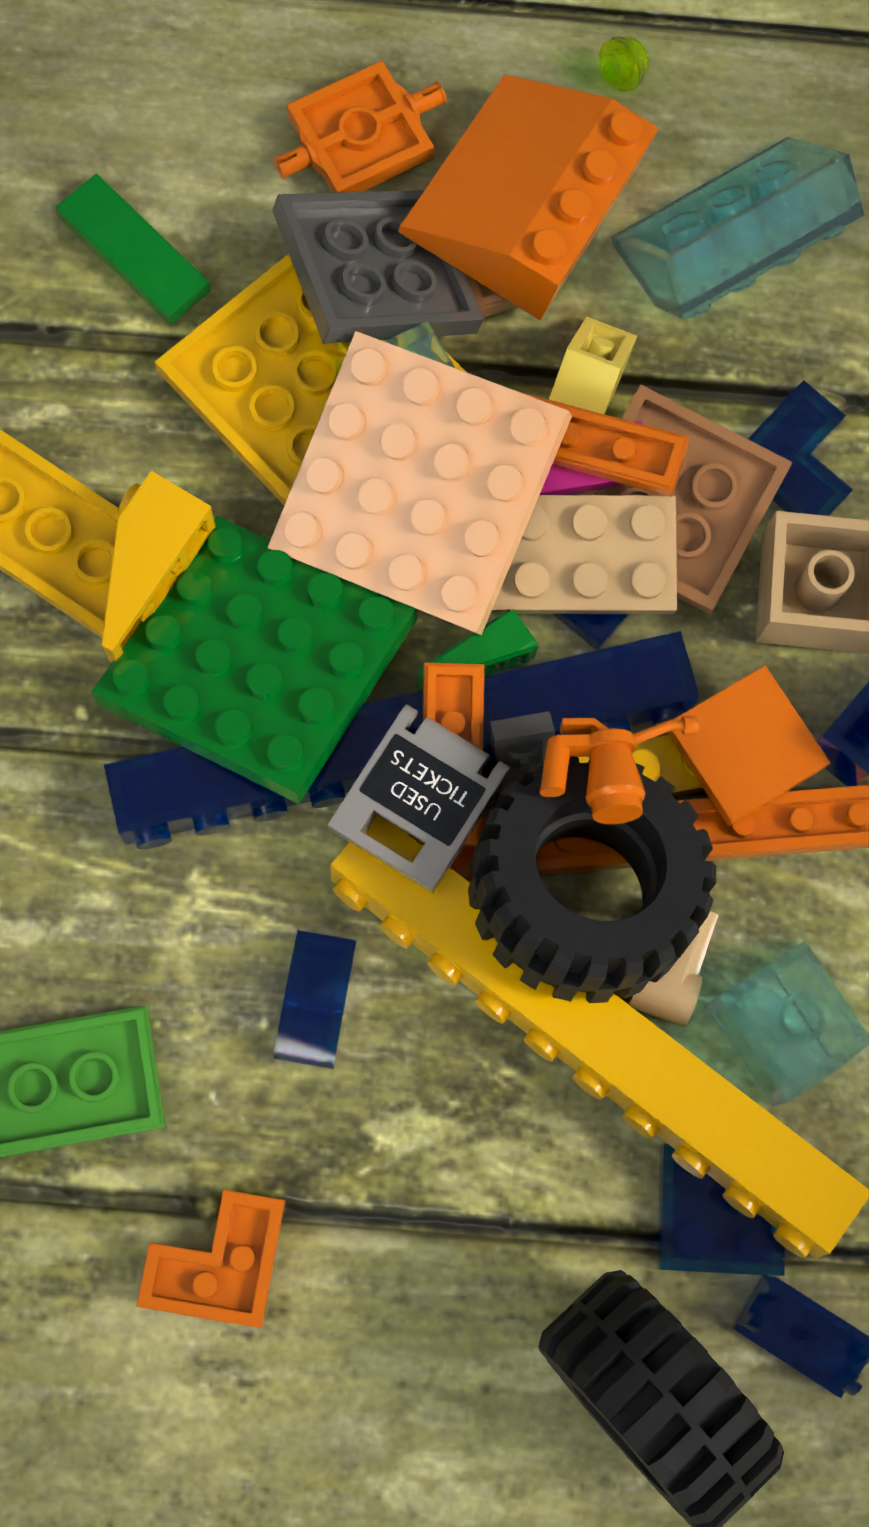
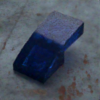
(315, 999)

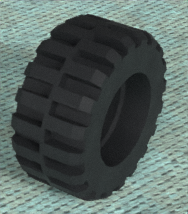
(575, 950)
(662, 1400)

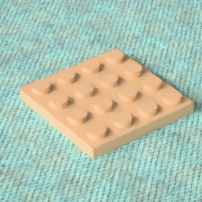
(420, 481)

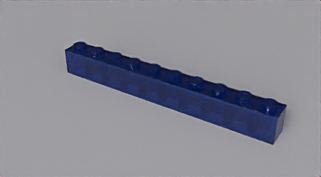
(614, 685)

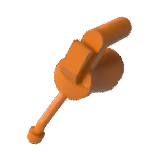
(613, 778)

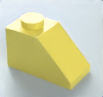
(593, 366)

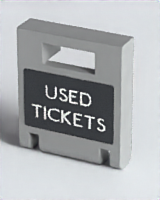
(425, 788)

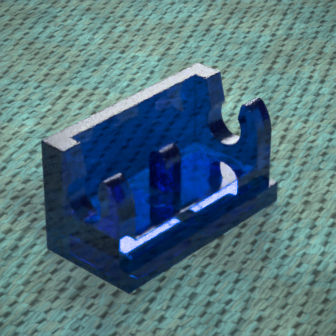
(804, 1336)

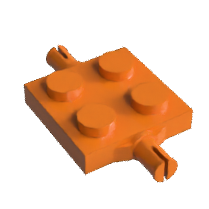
(360, 130)

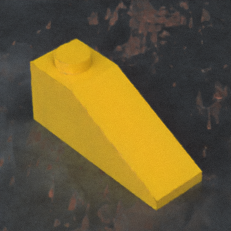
(154, 545)

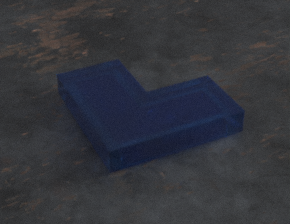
(795, 434)

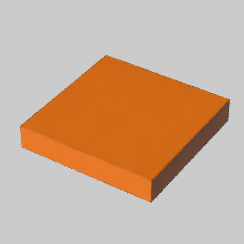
(749, 746)

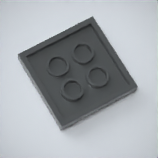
(367, 273)

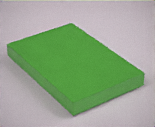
(78, 1081)

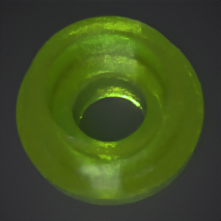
(623, 63)

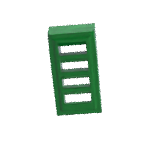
(500, 647)

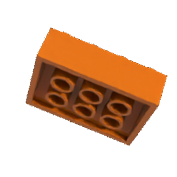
(529, 188)

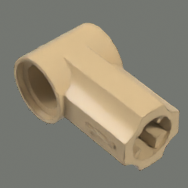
(678, 991)

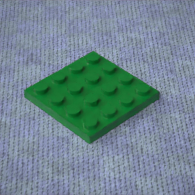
(256, 660)

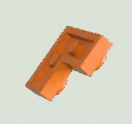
(230, 1280)

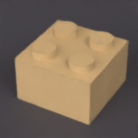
(814, 583)

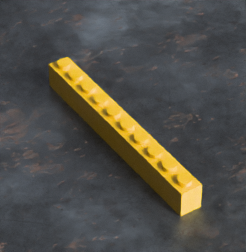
(615, 1055)

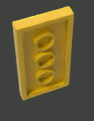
(55, 534)

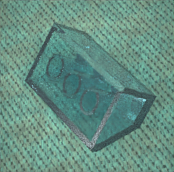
(740, 225)

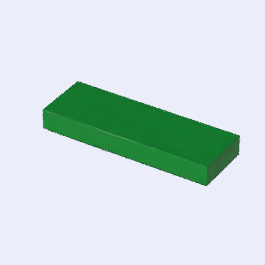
(133, 249)

